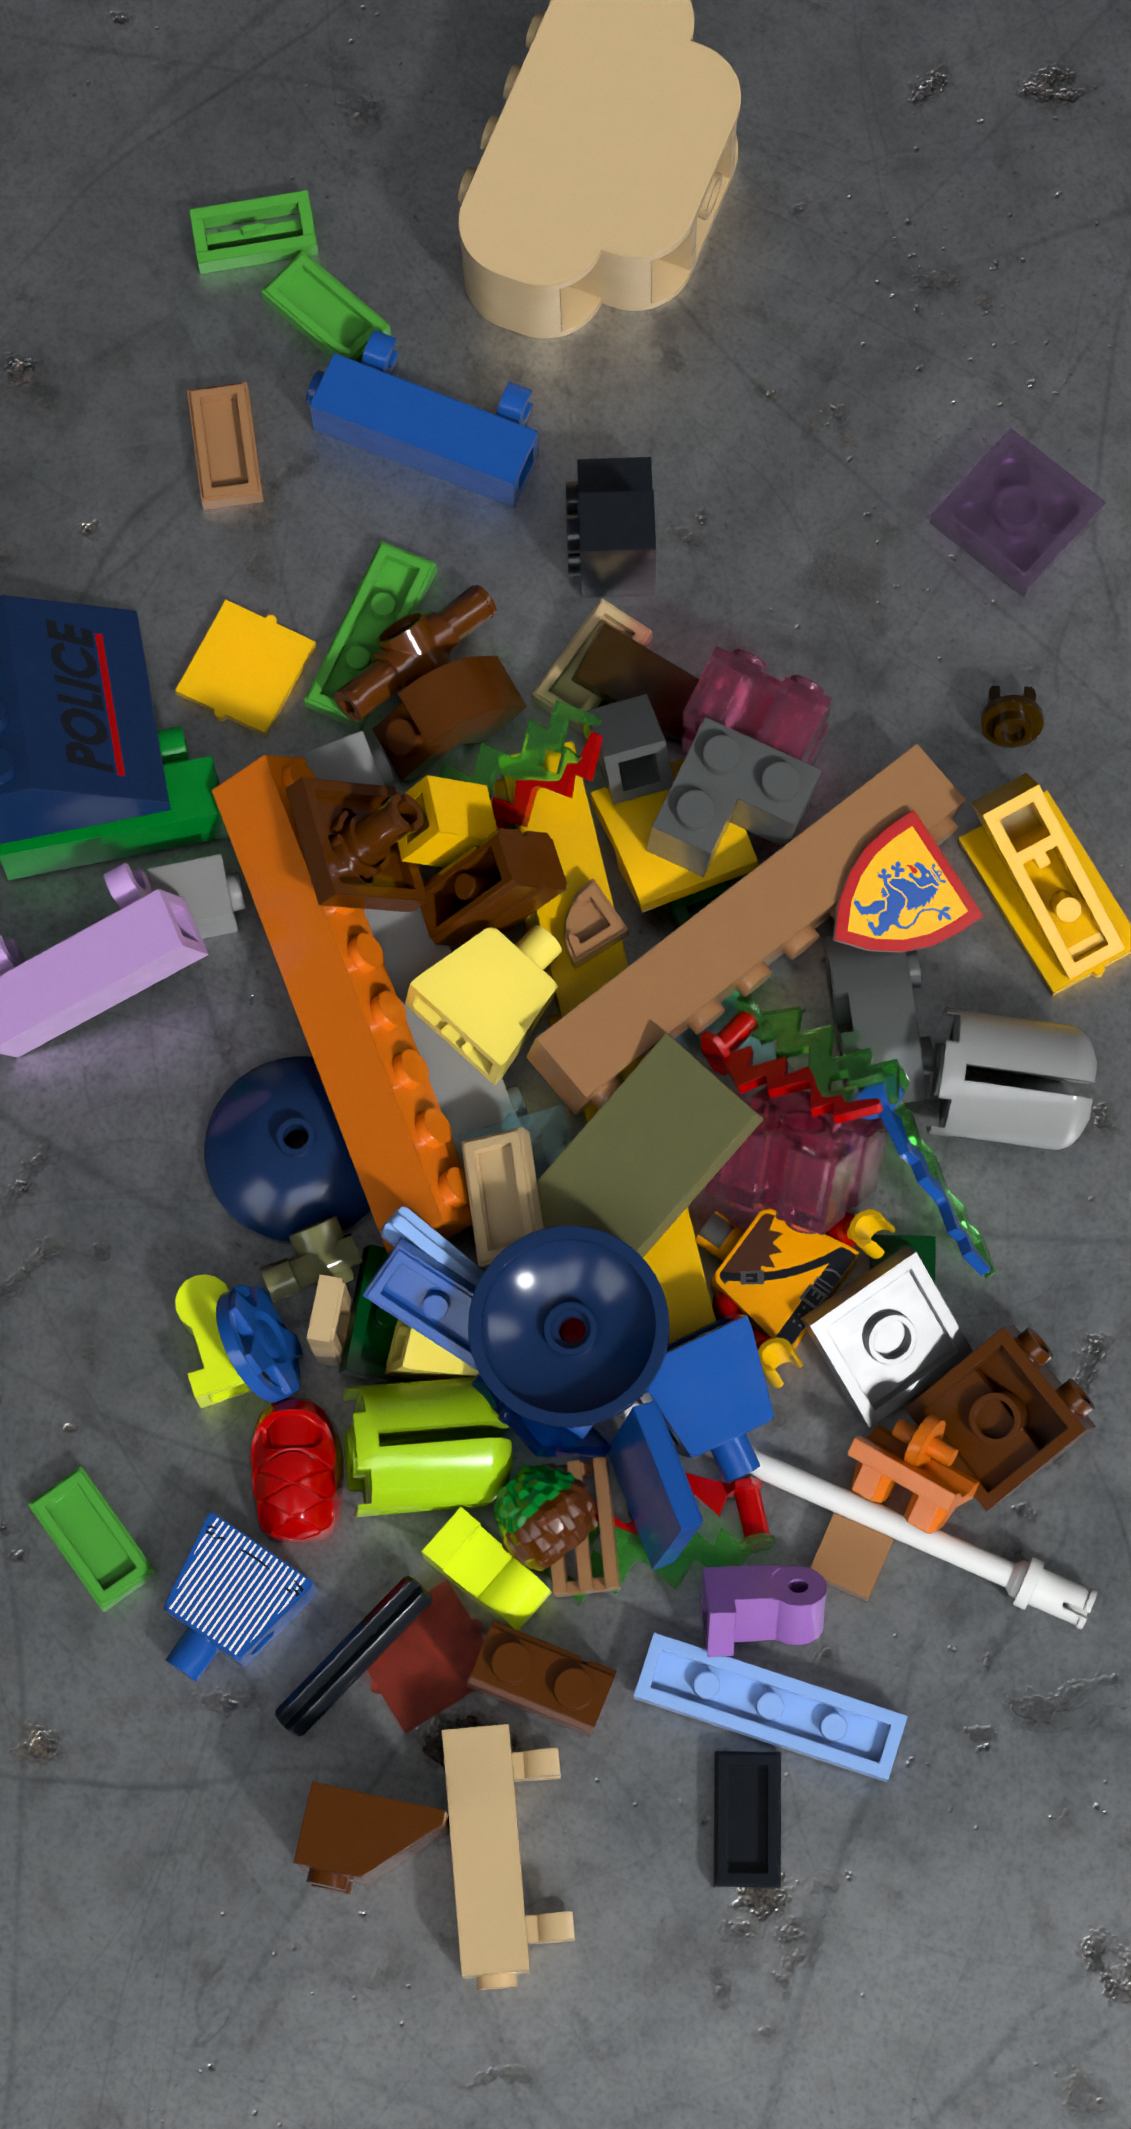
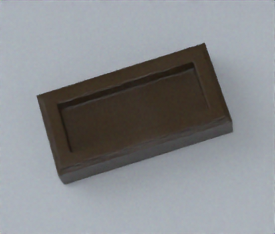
(624, 669)

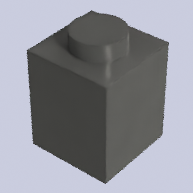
(632, 749)

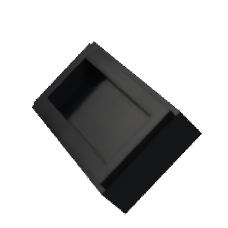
(747, 1820)

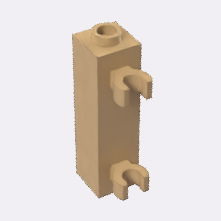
(487, 1854)

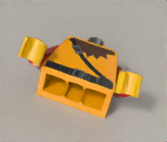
(783, 1275)

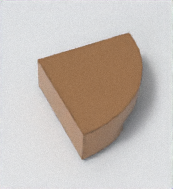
(591, 925)

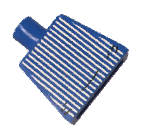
(231, 1598)

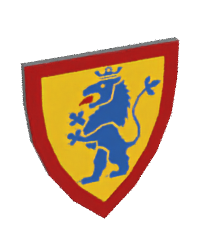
(902, 893)

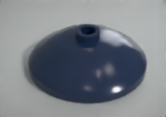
(263, 1179)
(557, 1279)

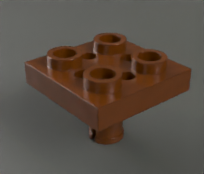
(363, 830)

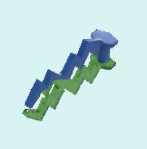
(928, 1173)

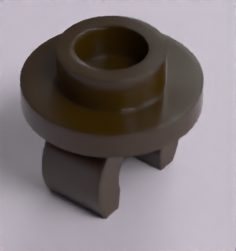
(1012, 719)

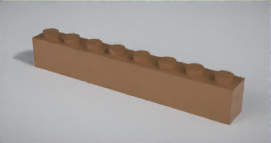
(734, 937)

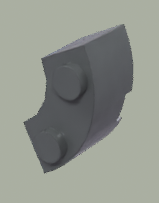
(877, 1009)

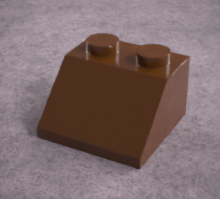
(361, 1836)

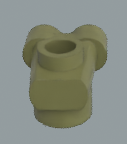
(319, 1250)

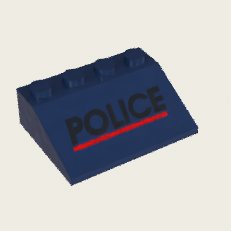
(74, 719)

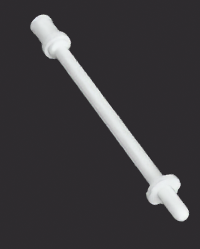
(1023, 1580)

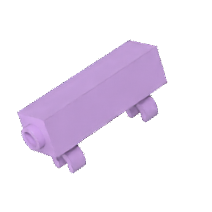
(97, 966)

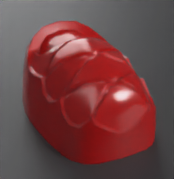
(296, 1472)

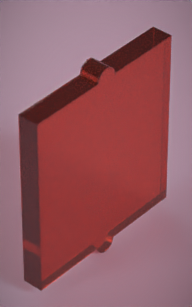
(429, 1661)

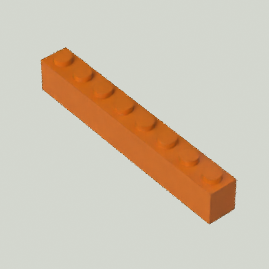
(346, 1010)

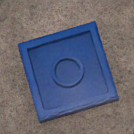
(654, 1485)

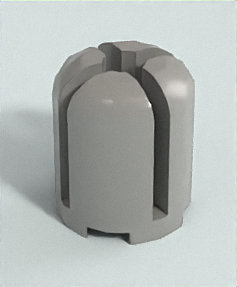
(1012, 1048)

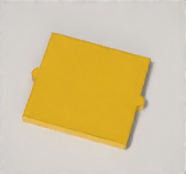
(245, 668)

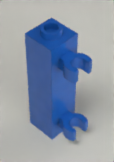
(424, 427)

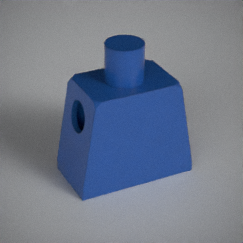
(714, 1394)

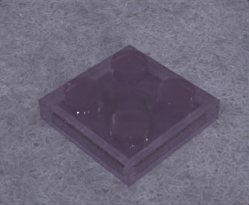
(1017, 512)

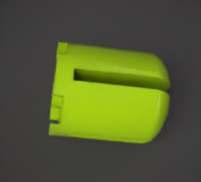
(424, 1447)

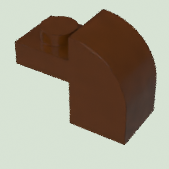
(446, 708)

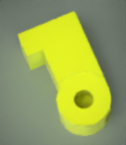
(197, 1310)
(485, 1570)

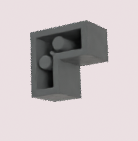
(730, 782)

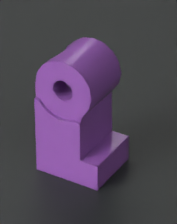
(760, 1606)

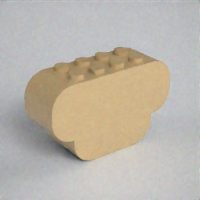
(598, 167)

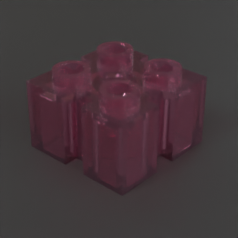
(772, 711)
(802, 1164)

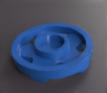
(259, 1342)

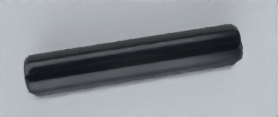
(353, 1656)

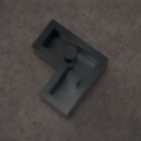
(612, 527)

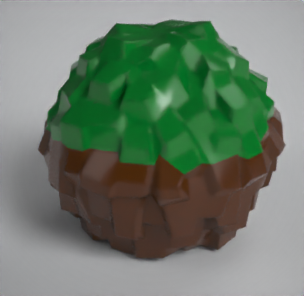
(543, 1515)

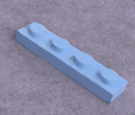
(770, 1707)

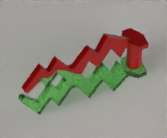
(528, 766)
(822, 1068)
(724, 1552)

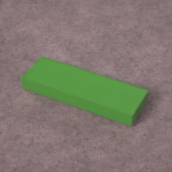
(388, 591)

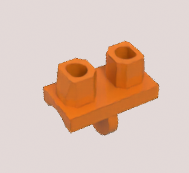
(916, 1461)

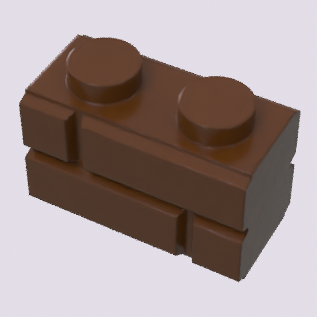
(492, 886)
(541, 1679)

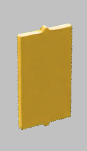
(1010, 903)

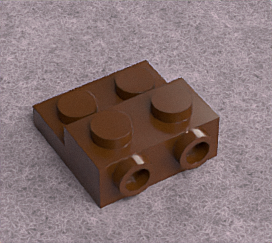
(1006, 1412)

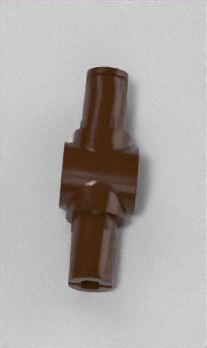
(413, 649)

